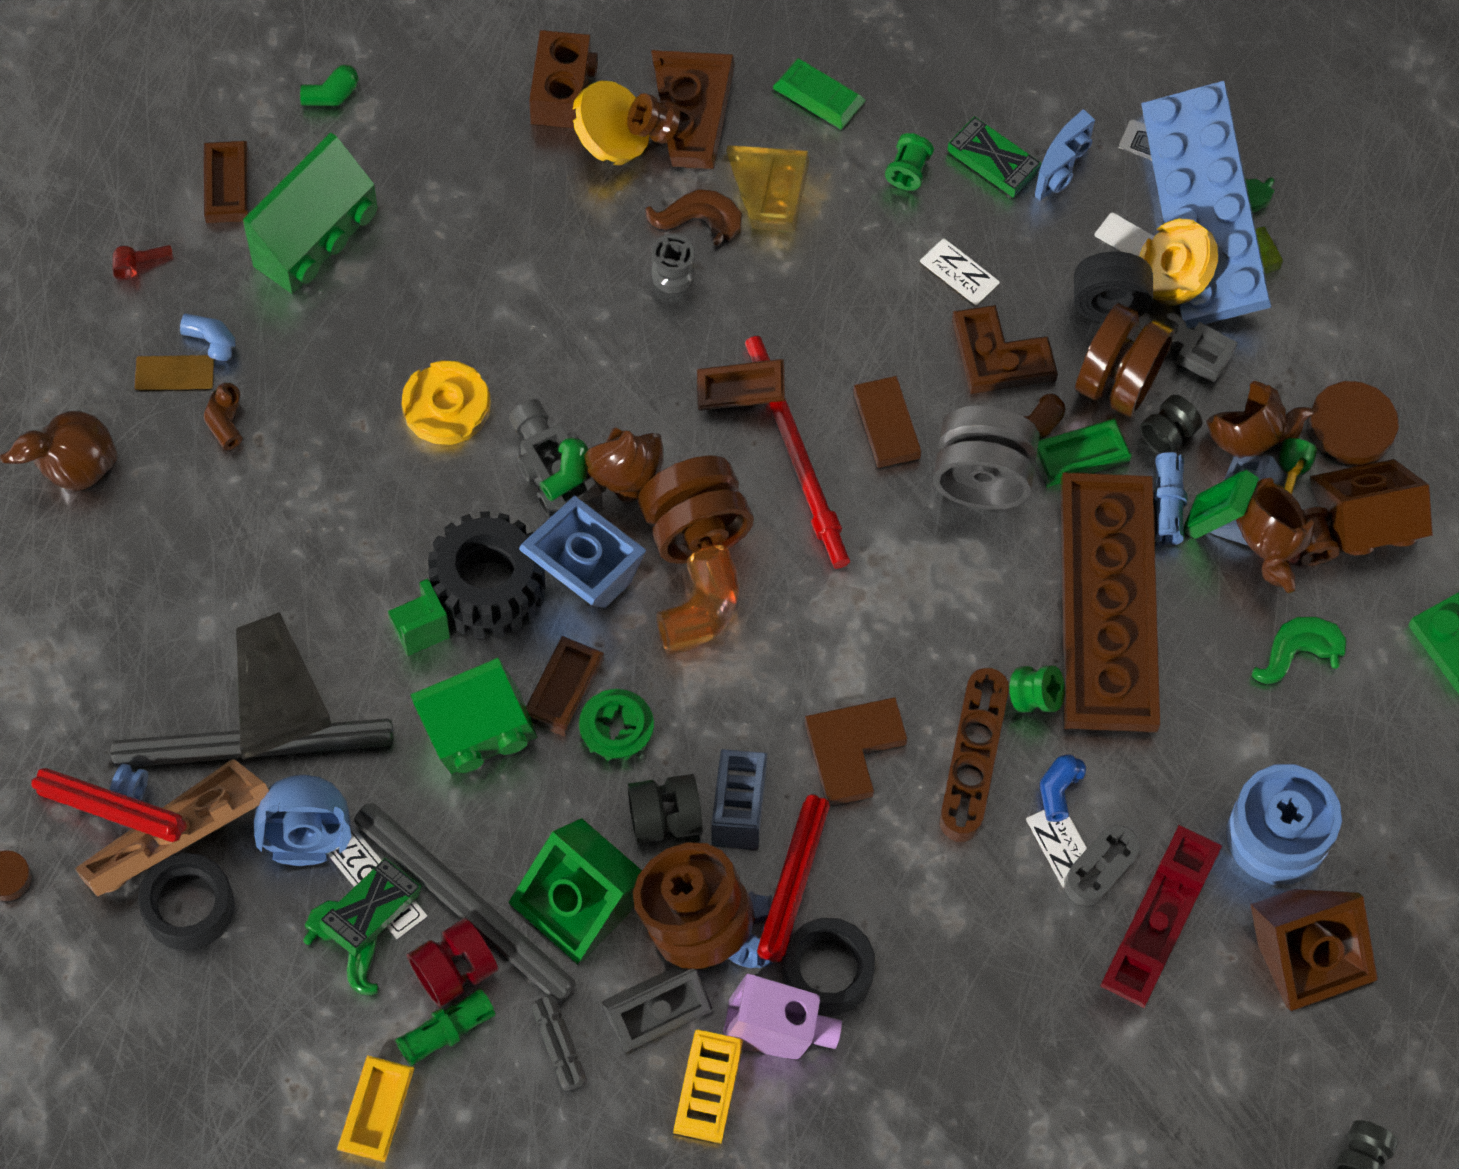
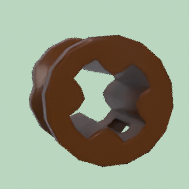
(1322, 547)

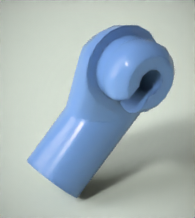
(211, 330)

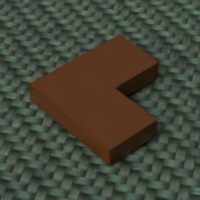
(998, 364)
(841, 740)

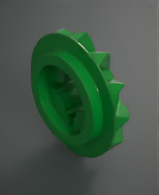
(603, 709)

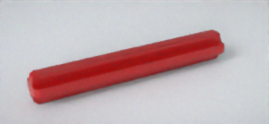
(109, 804)
(793, 878)

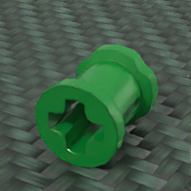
(909, 162)

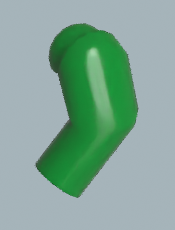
(333, 90)
(572, 469)

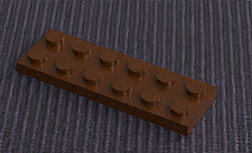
(1109, 603)

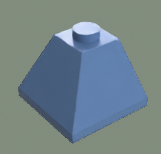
(585, 553)

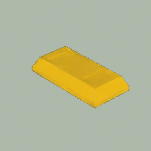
(376, 1108)

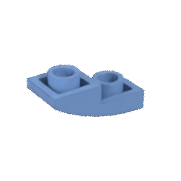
(1060, 157)

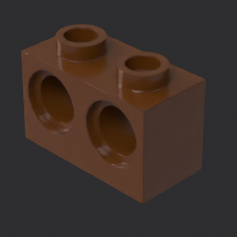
(558, 79)

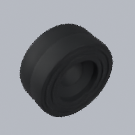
(1112, 279)

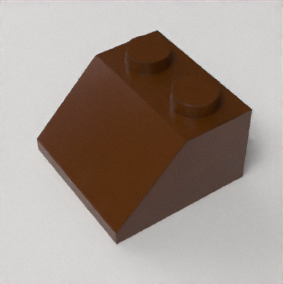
(1374, 506)

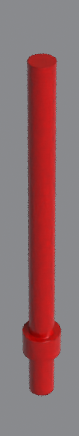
(824, 522)

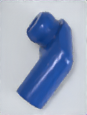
(1055, 781)

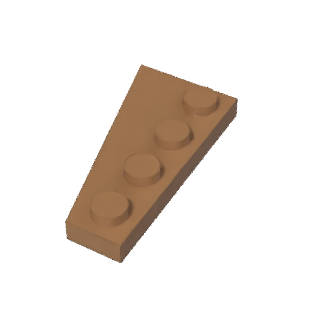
(204, 808)

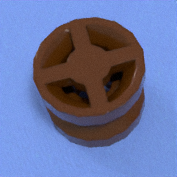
(653, 118)

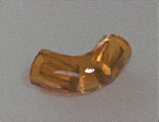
(710, 606)

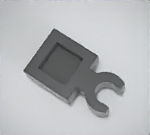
(1200, 350)

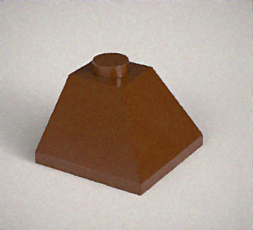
(1314, 943)

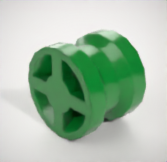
(1037, 688)

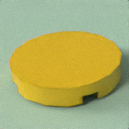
(602, 123)
(1181, 260)
(446, 402)

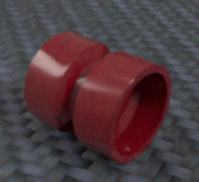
(436, 969)

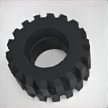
(485, 608)

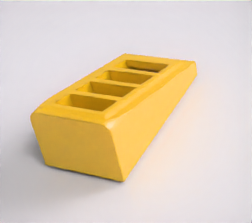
(718, 1045)

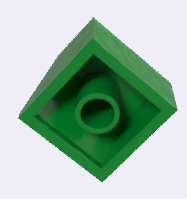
(475, 716)
(577, 889)

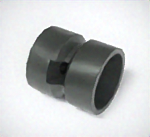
(648, 812)

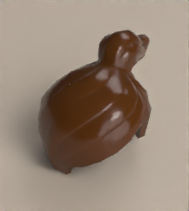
(1259, 426)
(68, 451)
(625, 462)
(1276, 531)

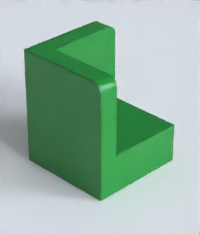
(420, 621)

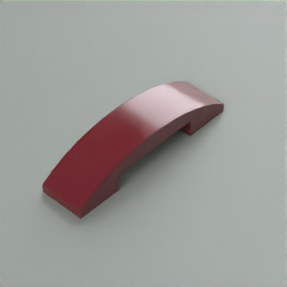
(1161, 916)

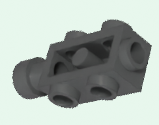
(542, 448)

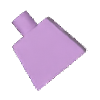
(778, 1019)

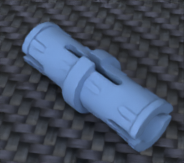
(1169, 498)

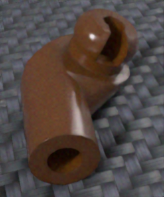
(220, 414)
(1047, 414)

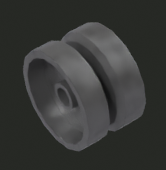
(986, 457)

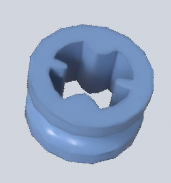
(129, 782)

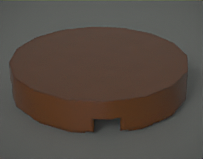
(1353, 422)

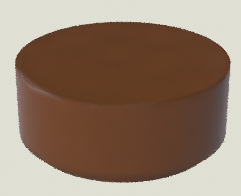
(14, 875)

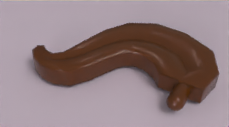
(709, 205)

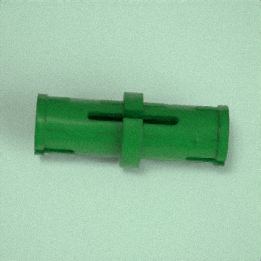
(445, 1027)

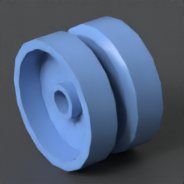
(1283, 824)

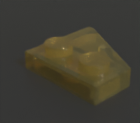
(770, 184)

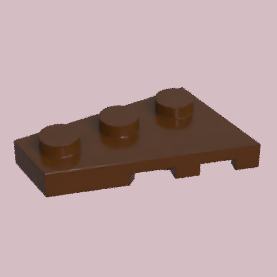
(701, 90)

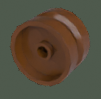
(1120, 358)
(695, 507)
(694, 905)

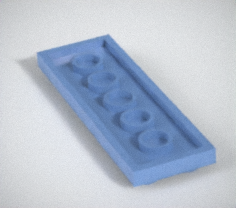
(1204, 181)

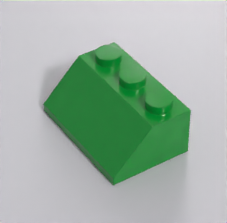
(310, 215)

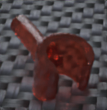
(126, 258)

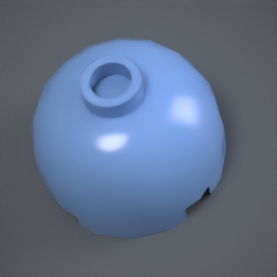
(302, 820)

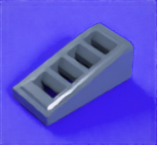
(739, 827)

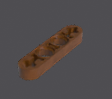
(976, 754)

